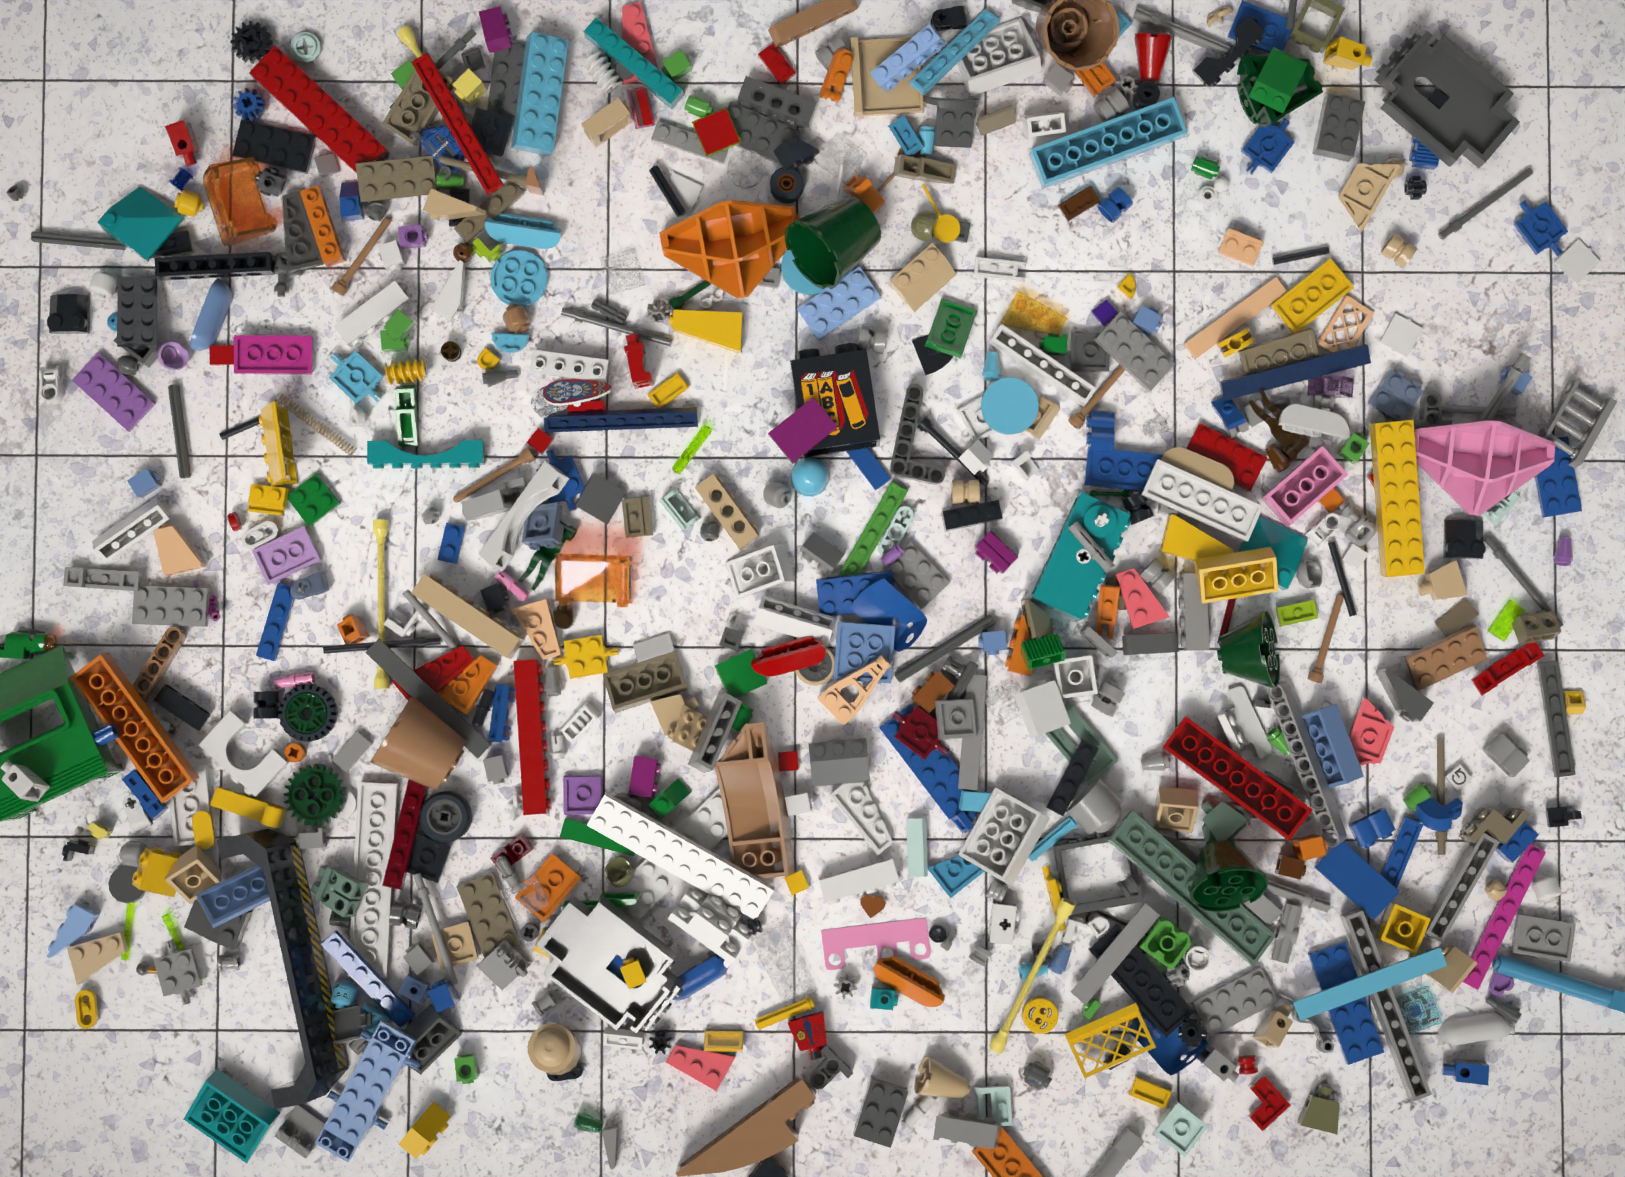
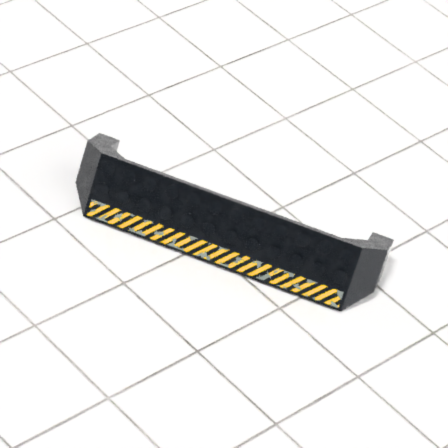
(302, 961)

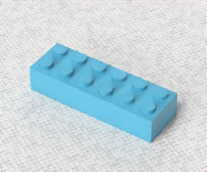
(539, 94)

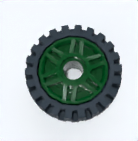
(293, 718)

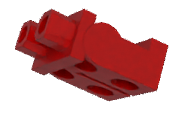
(635, 354)

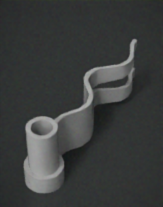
(1321, 1041)

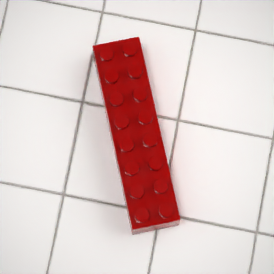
(316, 110)
(1237, 778)

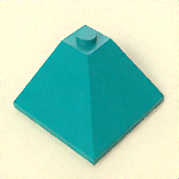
(140, 222)
(1285, 544)

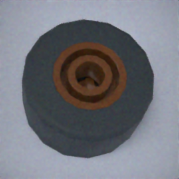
(792, 187)

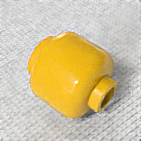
(189, 203)

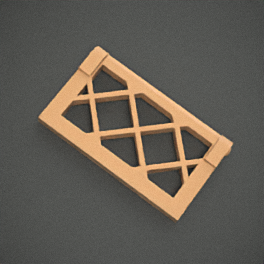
(1360, 327)

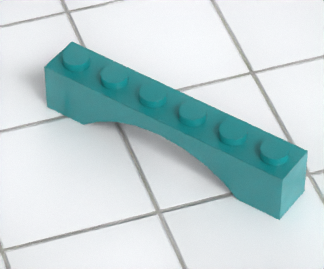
(634, 62)
(465, 453)

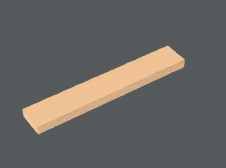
(1235, 318)

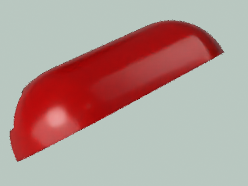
(789, 656)

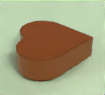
(872, 905)

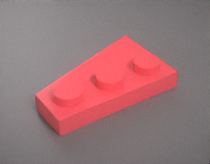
(1139, 600)
(701, 1065)

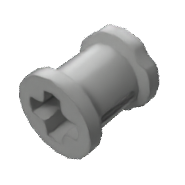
(229, 962)
(545, 1003)

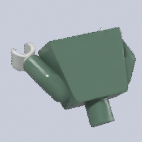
(1225, 820)

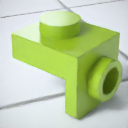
(481, 250)

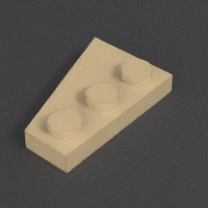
(95, 954)

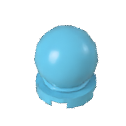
(809, 476)

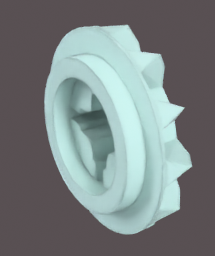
(298, 43)

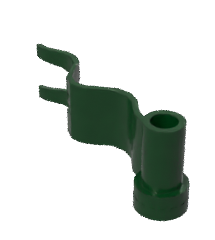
(547, 555)

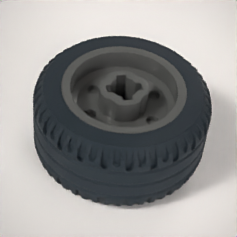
(433, 812)

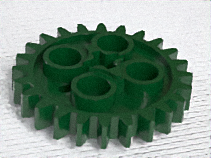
(327, 782)

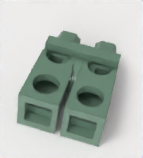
(339, 890)

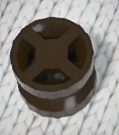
(448, 349)

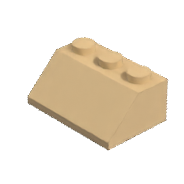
(922, 277)

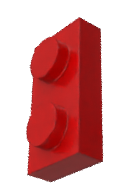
(776, 64)

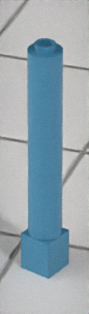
(1559, 982)

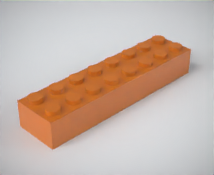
(139, 730)

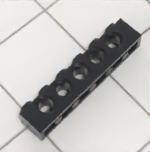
(214, 266)

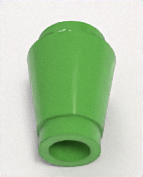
(454, 182)
(1276, 738)

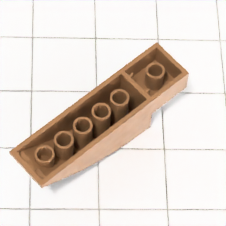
(756, 1135)

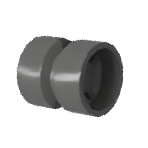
(405, 914)

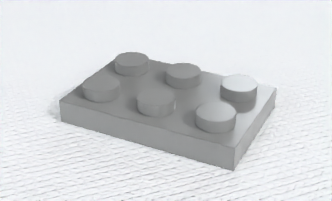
(917, 576)
(1543, 938)

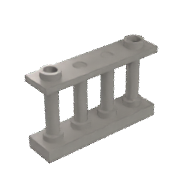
(1594, 423)

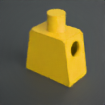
(1346, 54)

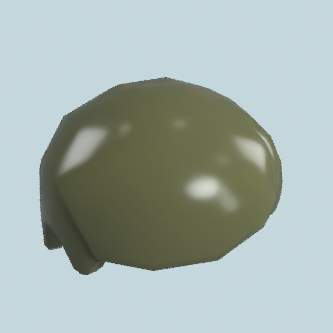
(619, 872)

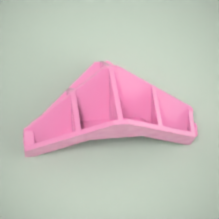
(1481, 460)

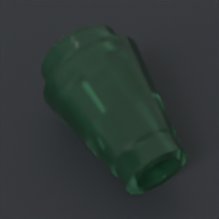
(587, 1123)

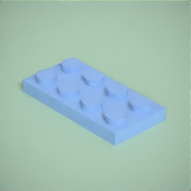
(838, 305)

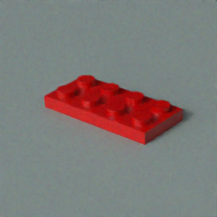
(1241, 460)

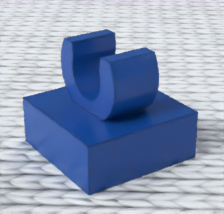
(963, 821)

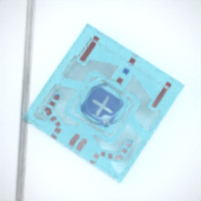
(1418, 1009)

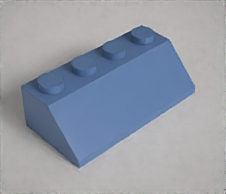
(1333, 746)

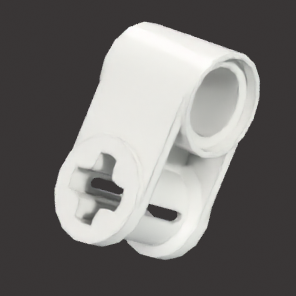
(51, 380)
(1321, 531)
(136, 815)

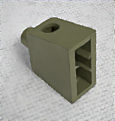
(1320, 1111)

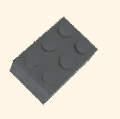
(1338, 127)
(880, 1112)

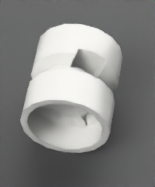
(1196, 958)

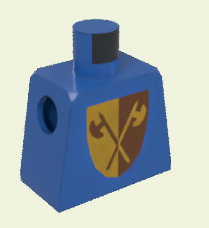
(1476, 1072)

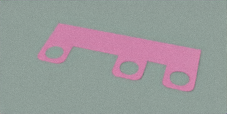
(879, 934)

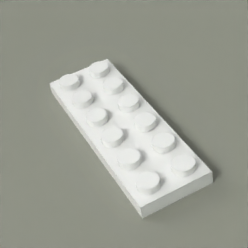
(1202, 500)

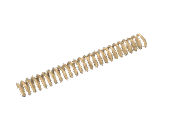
(316, 425)

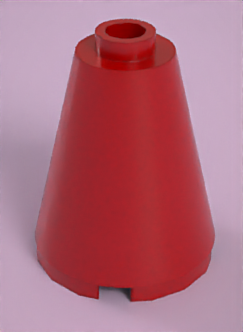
(1151, 54)

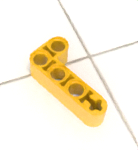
(250, 807)

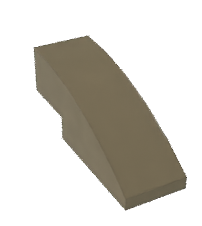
(924, 169)

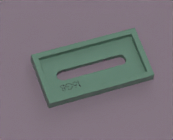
(1103, 759)

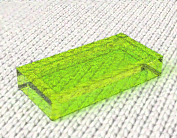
(1503, 622)

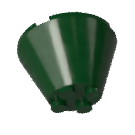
(1250, 651)
(1226, 877)

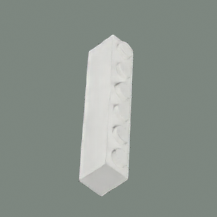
(1042, 365)

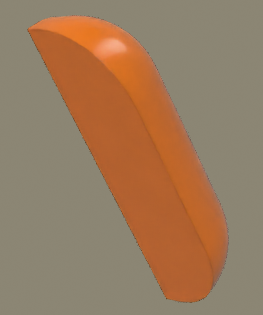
(909, 981)

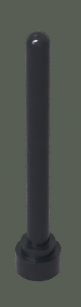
(926, 426)

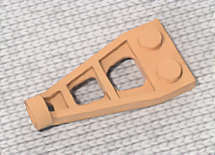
(838, 705)

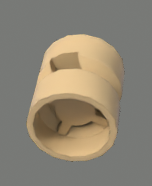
(1398, 250)
(965, 492)

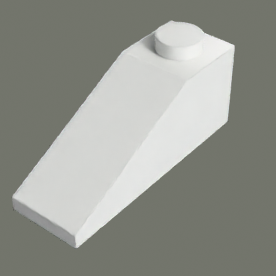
(450, 299)

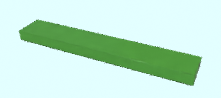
(874, 530)

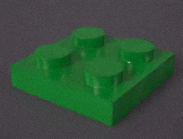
(313, 500)

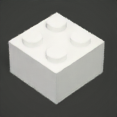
(1075, 677)

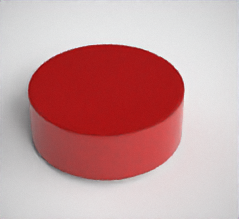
(234, 521)

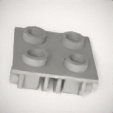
(504, 965)
(300, 1131)

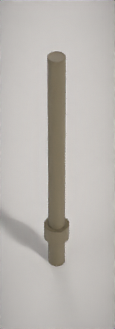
(1441, 835)

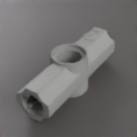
(1286, 933)

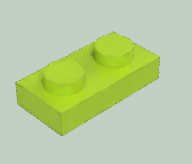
(1296, 613)

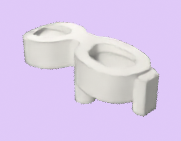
(707, 302)
(516, 810)

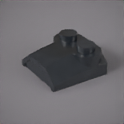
(69, 314)
(1463, 539)

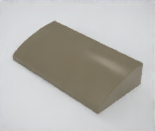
(414, 108)
(645, 682)

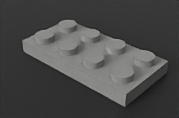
(1134, 351)
(171, 606)
(1234, 1001)

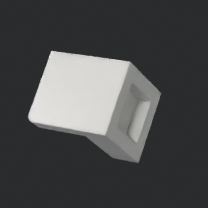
(1024, 466)

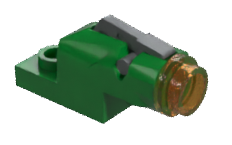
(27, 641)

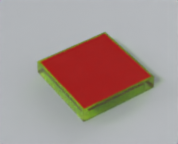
(716, 132)

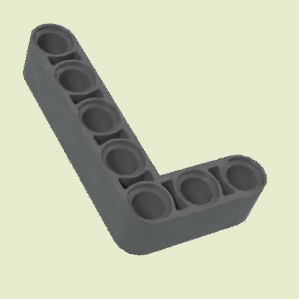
(907, 440)

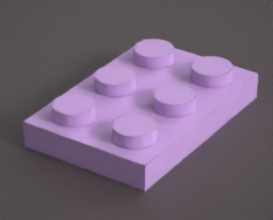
(286, 555)

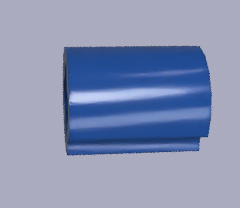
(105, 734)

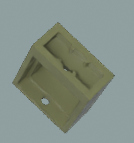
(1326, 7)

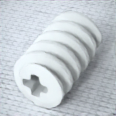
(601, 73)

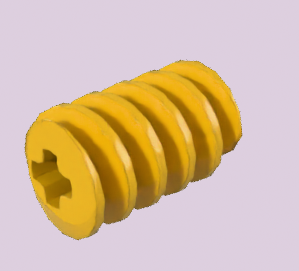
(406, 371)

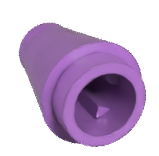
(1563, 554)

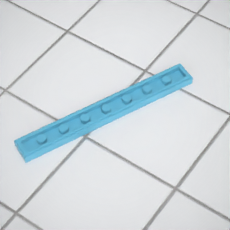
(1369, 983)

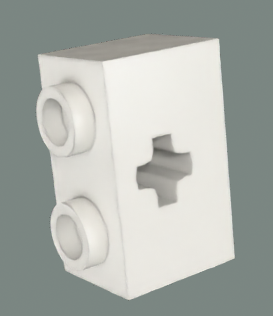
(1044, 124)
(998, 914)

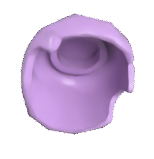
(172, 355)

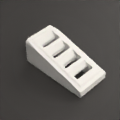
(591, 711)

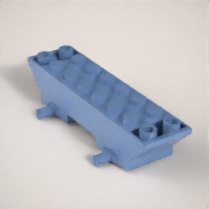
(366, 1090)

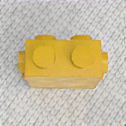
(153, 868)

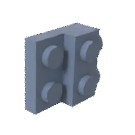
(1395, 395)
(543, 527)

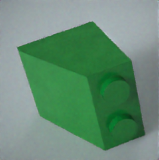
(1278, 80)

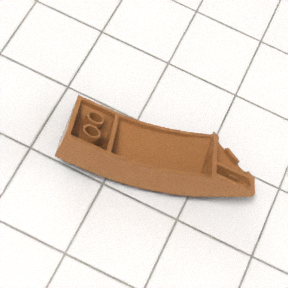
(755, 805)

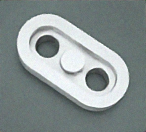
(260, 535)

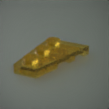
(1032, 315)

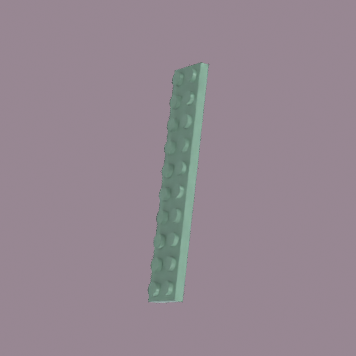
(1175, 875)

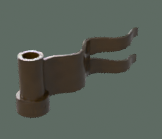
(1290, 441)

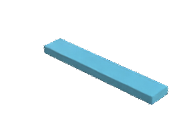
(954, 52)

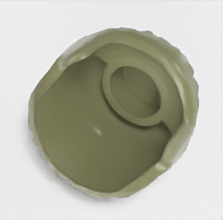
(923, 225)

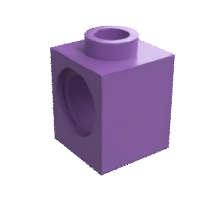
(406, 231)

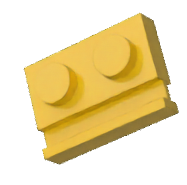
(267, 499)

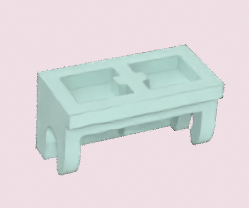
(679, 510)

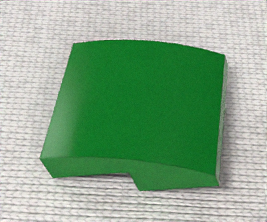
(738, 674)

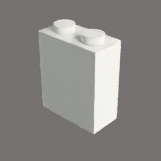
(1042, 708)

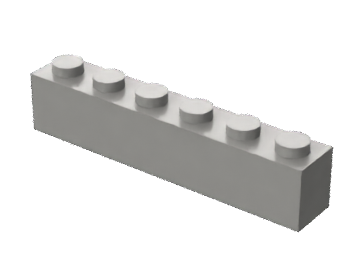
(1460, 887)

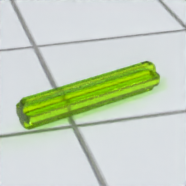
(691, 449)

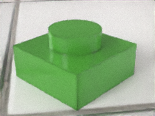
(1090, 1008)

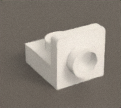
(1070, 933)

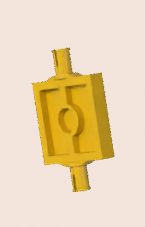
(585, 656)
(1053, 888)

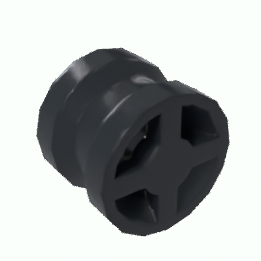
(1036, 947)

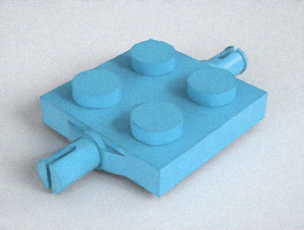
(356, 377)

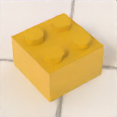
(1402, 928)

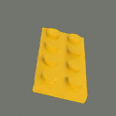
(1312, 296)

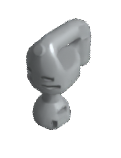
(1360, 523)

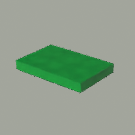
(951, 328)

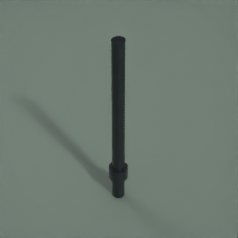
(420, 642)

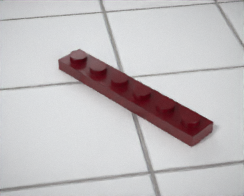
(405, 835)

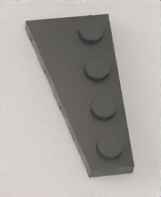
(299, 238)

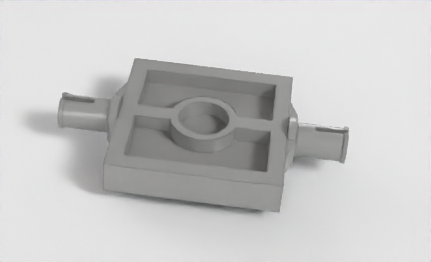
(177, 972)

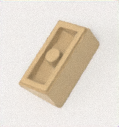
(1046, 413)

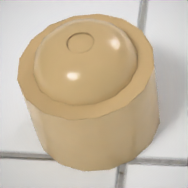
(554, 1049)

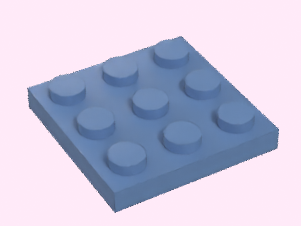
(861, 644)

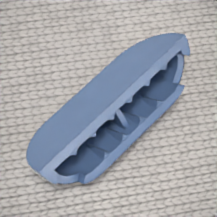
(211, 316)

